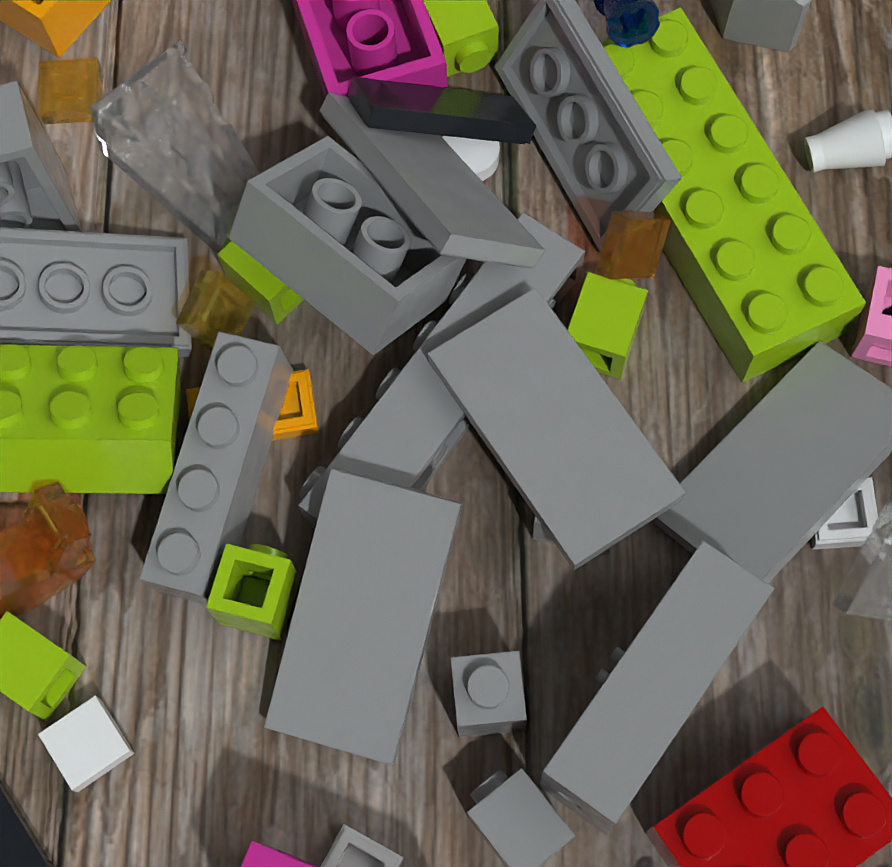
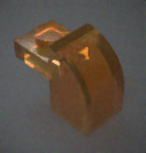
(43, 551)

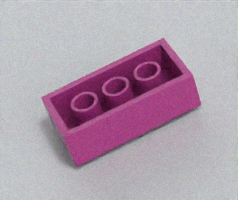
(371, 41)

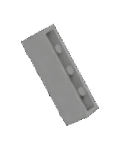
(217, 466)

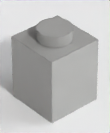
(488, 694)
(518, 820)

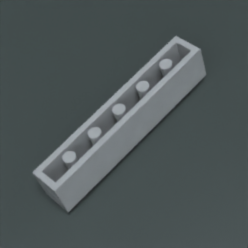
(416, 415)

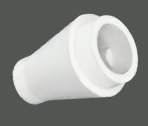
(853, 143)

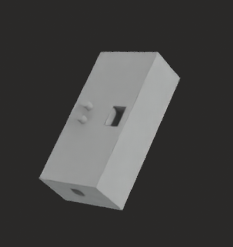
(654, 687)

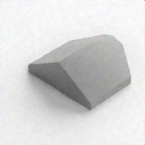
(761, 22)

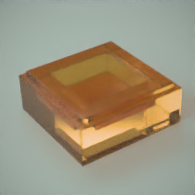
(633, 245)

